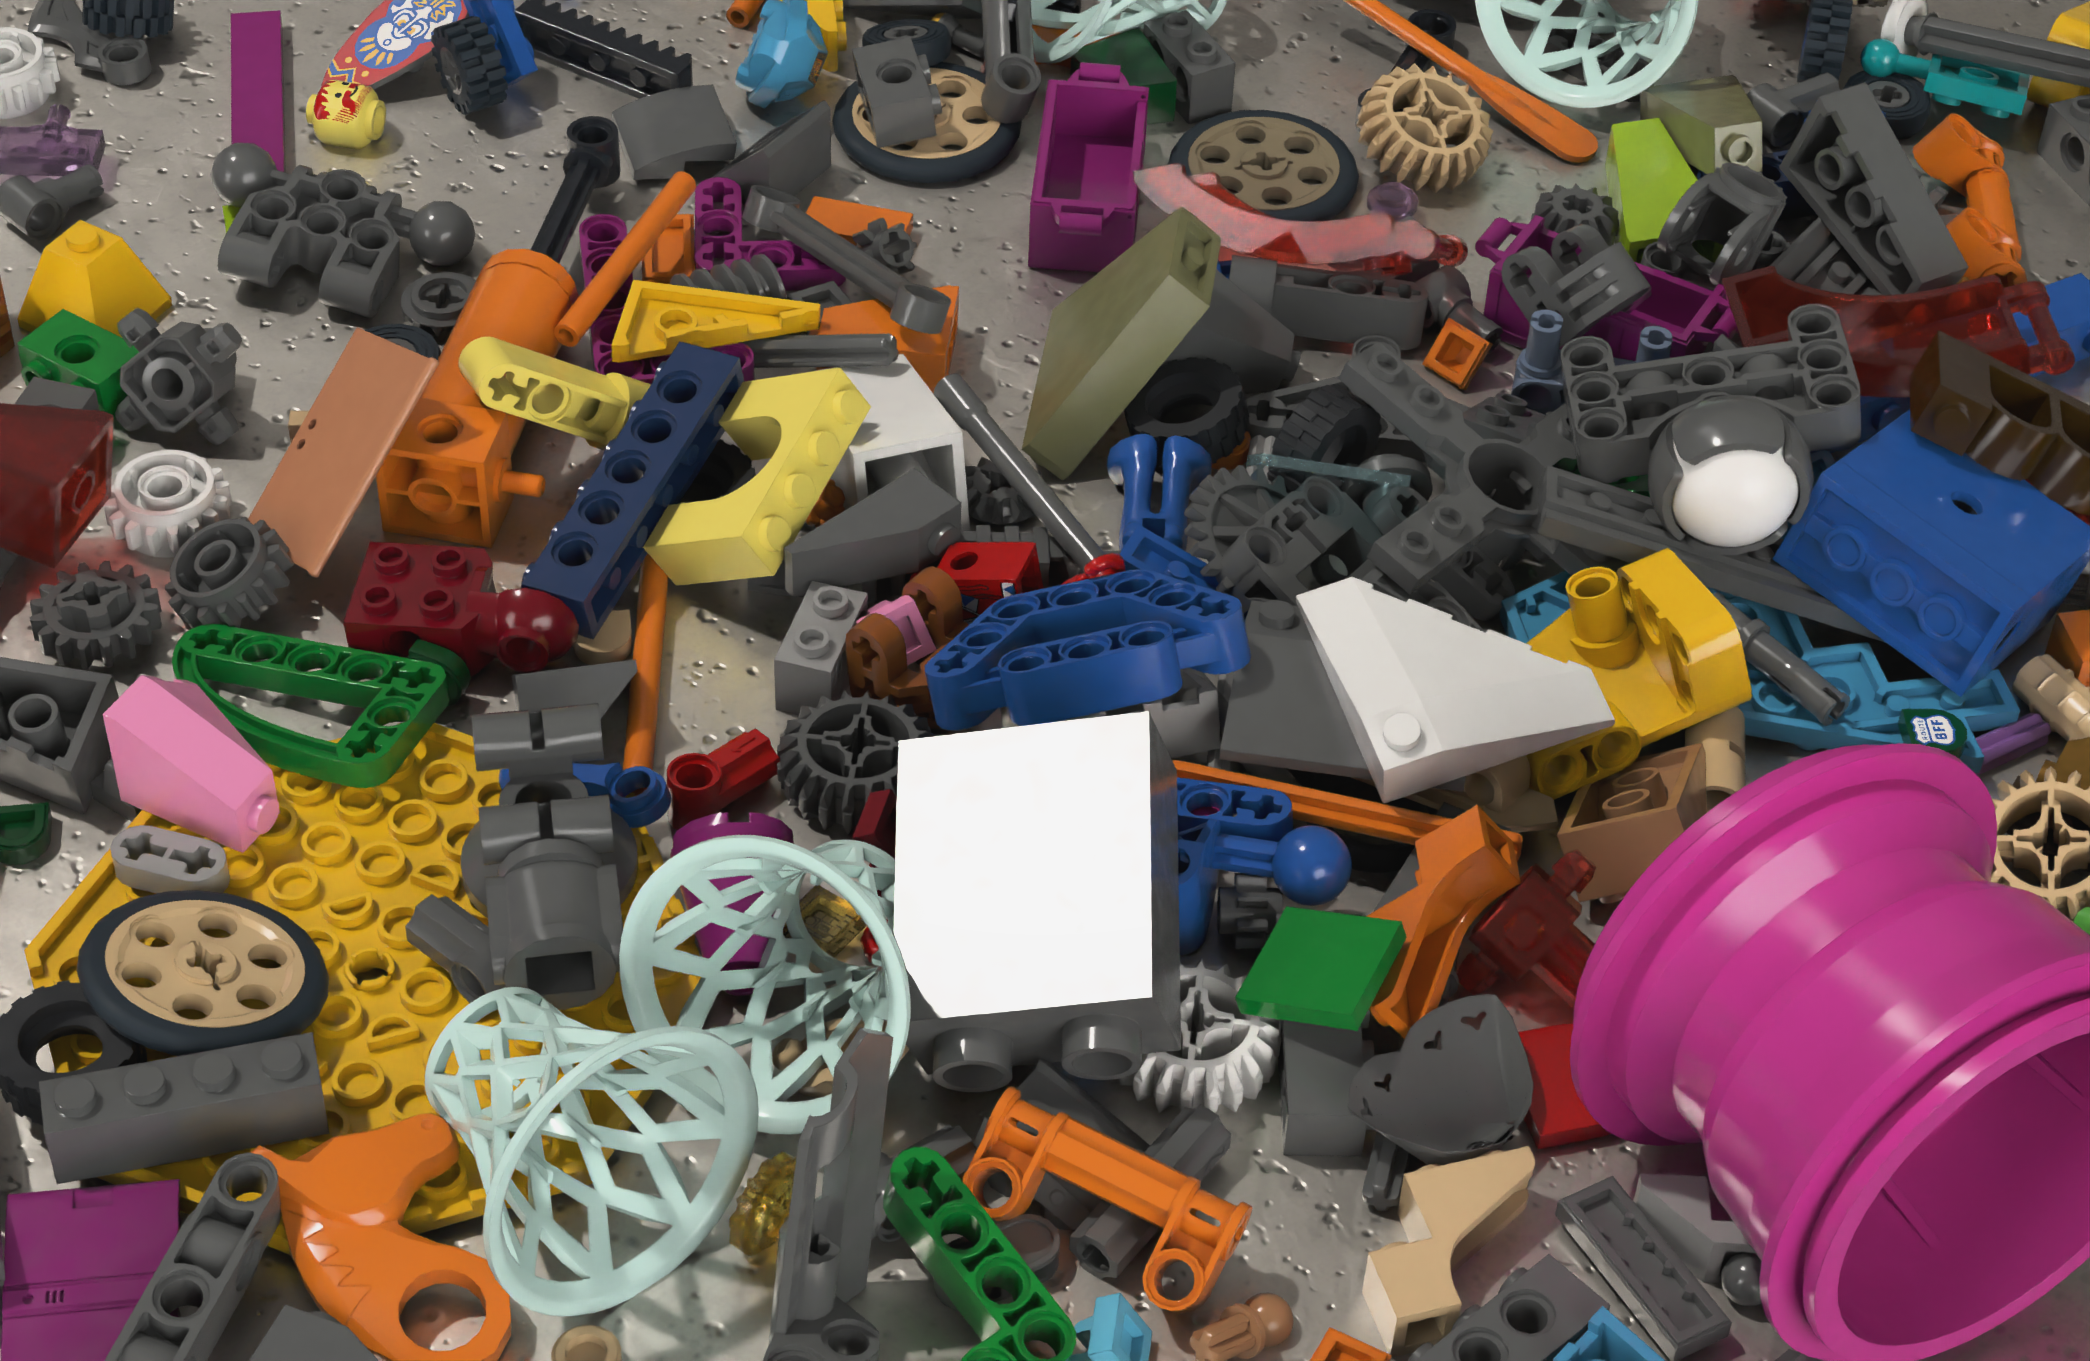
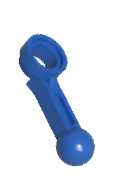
(618, 783)

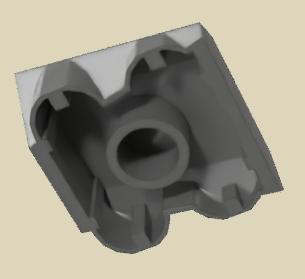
(1055, 1092)

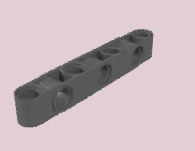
(205, 1267)

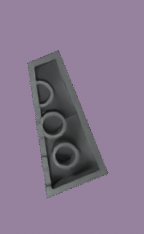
(1870, 195)
(53, 729)

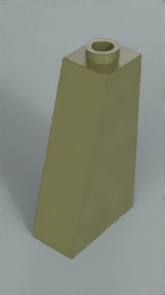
(1708, 121)

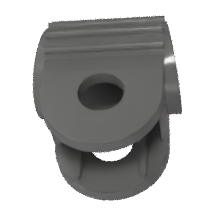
(1728, 208)

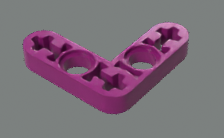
(731, 247)

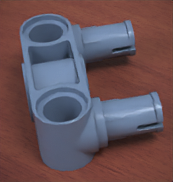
(1539, 365)

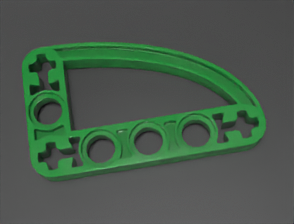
(402, 692)

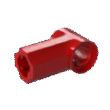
(710, 782)

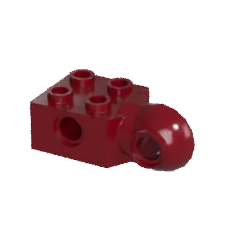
(452, 602)

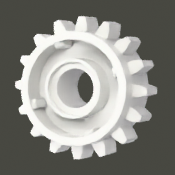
(26, 72)
(165, 501)

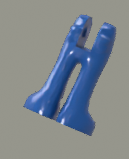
(1133, 467)

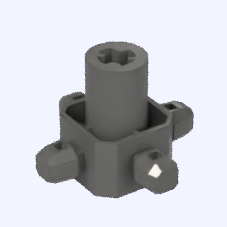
(178, 376)

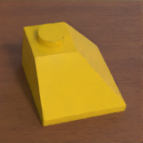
(92, 278)

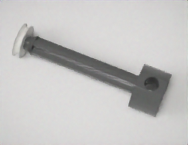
(1915, 31)

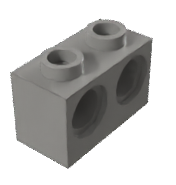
(814, 649)

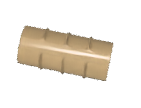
(2055, 696)

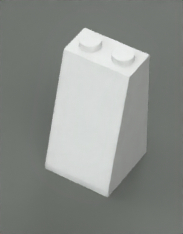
(901, 433)

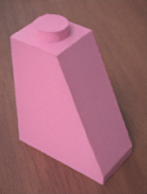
(189, 763)

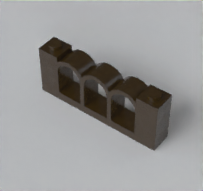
(2003, 420)

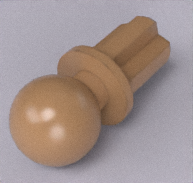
(1244, 1329)

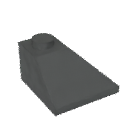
(573, 686)

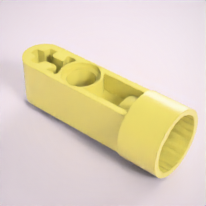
(550, 390)

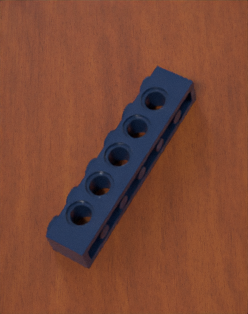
(640, 474)

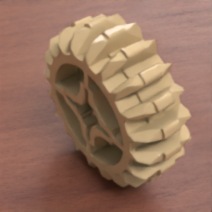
(1416, 139)
(2027, 845)

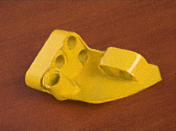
(1659, 656)

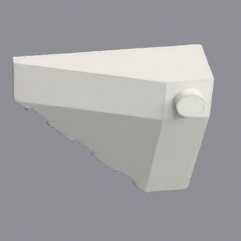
(1440, 695)

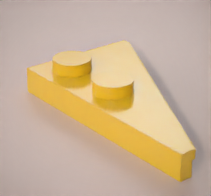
(664, 314)

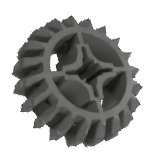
(843, 753)

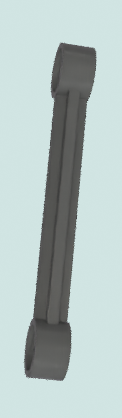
(911, 303)

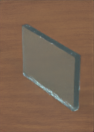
(1328, 470)

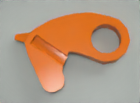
(348, 1241)

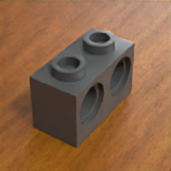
(1197, 62)

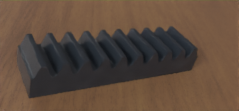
(601, 54)

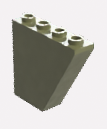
(1116, 336)

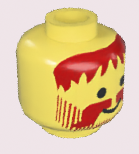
(346, 114)

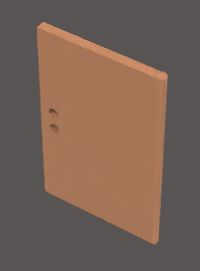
(342, 446)

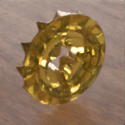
(763, 1205)

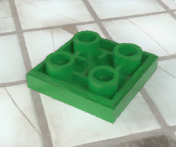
(1321, 968)

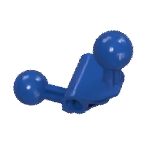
(1306, 865)

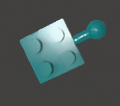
(1952, 79)

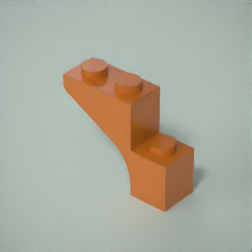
(1458, 876)

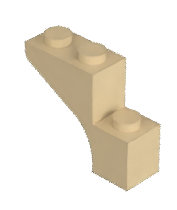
(1447, 1219)

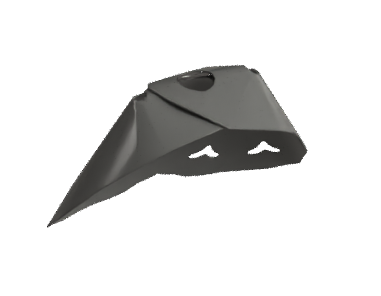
(1450, 1097)

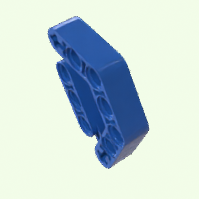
(1085, 649)

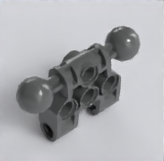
(329, 227)

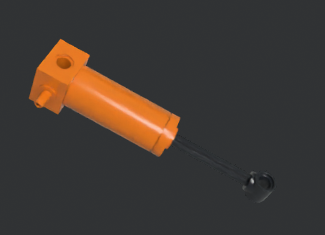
(453, 457)

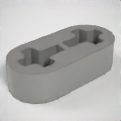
(165, 860)

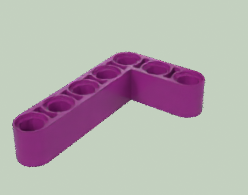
(598, 240)

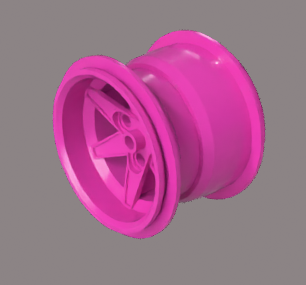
(1858, 1047)

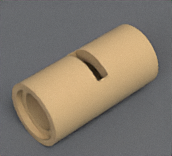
(1724, 751)

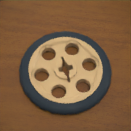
(927, 161)
(178, 917)

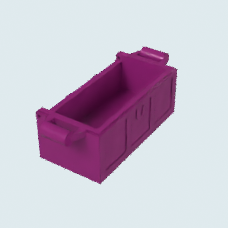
(1084, 169)
(1675, 304)

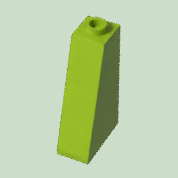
(1646, 183)

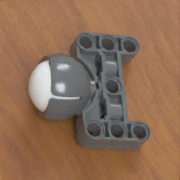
(1718, 429)

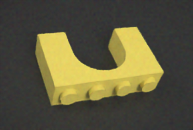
(805, 430)

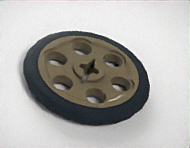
(1268, 168)

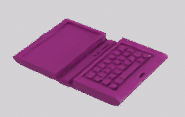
(81, 1266)

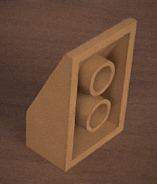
(1634, 817)

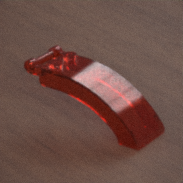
(1347, 244)
(1894, 331)

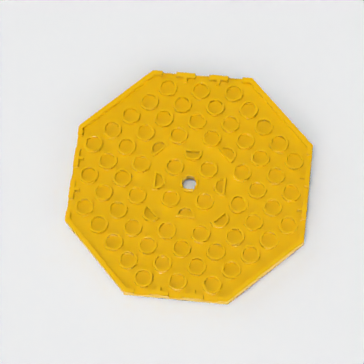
(350, 876)

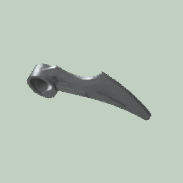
(92, 49)

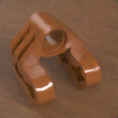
(879, 651)

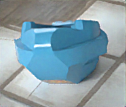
(783, 54)

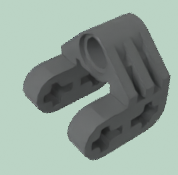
(1577, 287)

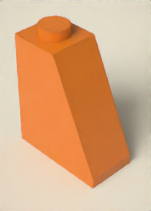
(926, 352)

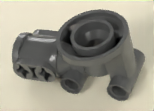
(549, 856)

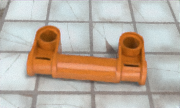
(1973, 167)
(1117, 1176)

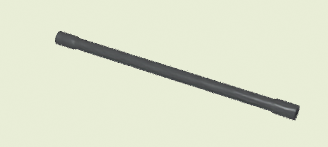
(974, 418)

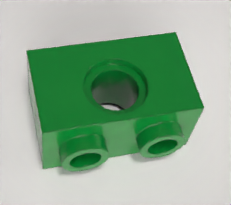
(77, 354)

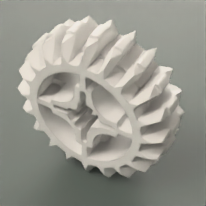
(1230, 1051)

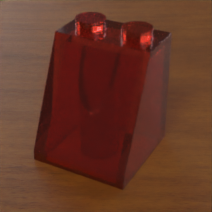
(51, 477)

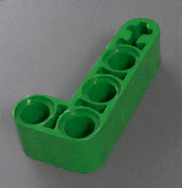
(970, 1271)

